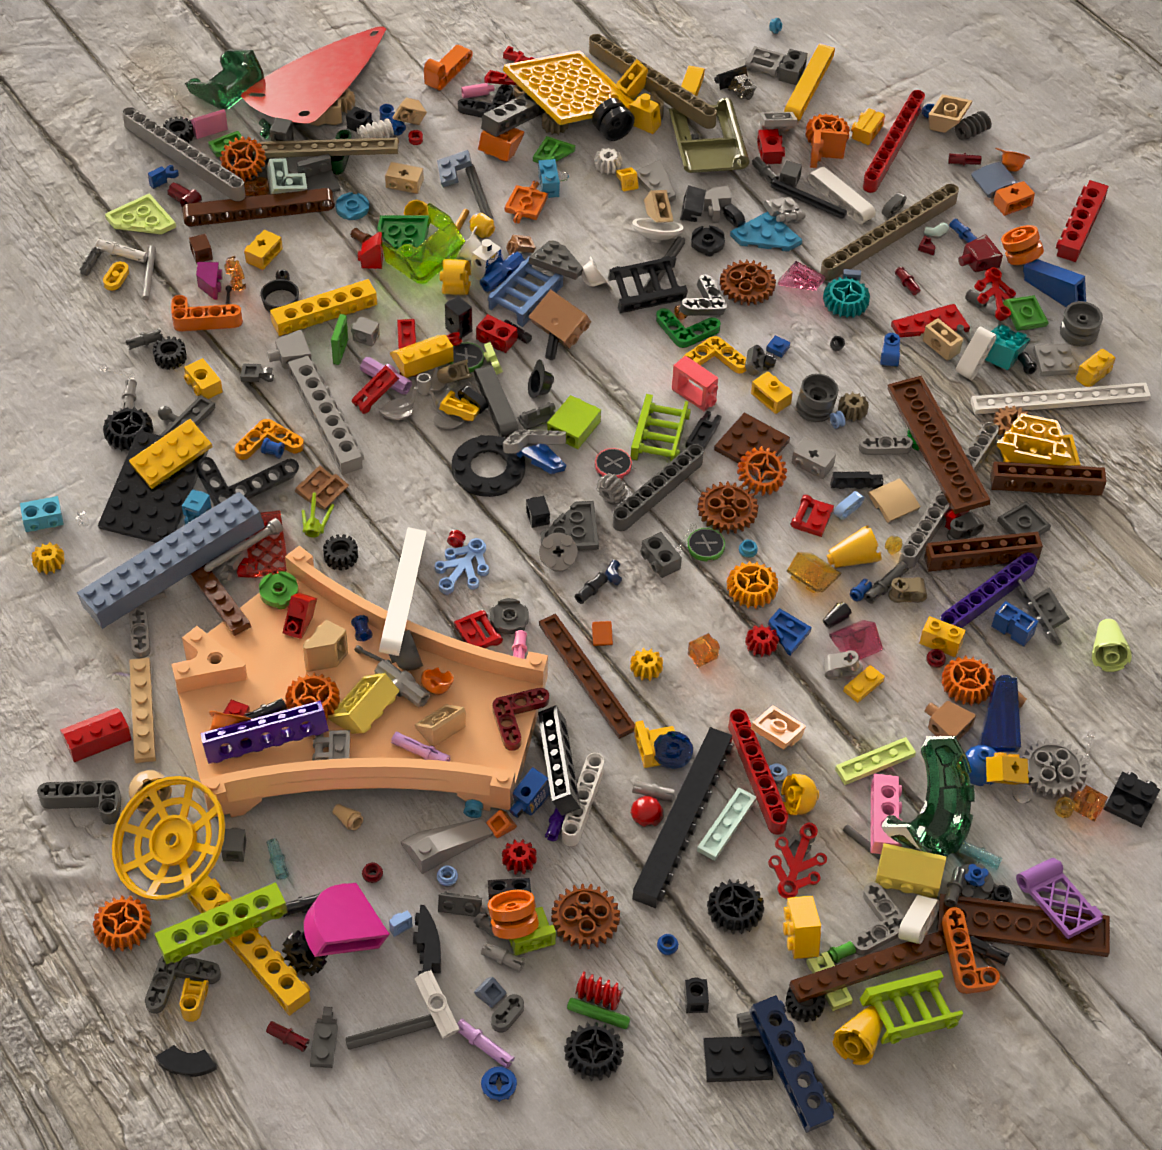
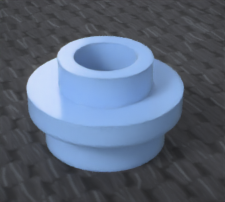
(778, 777)
(447, 870)

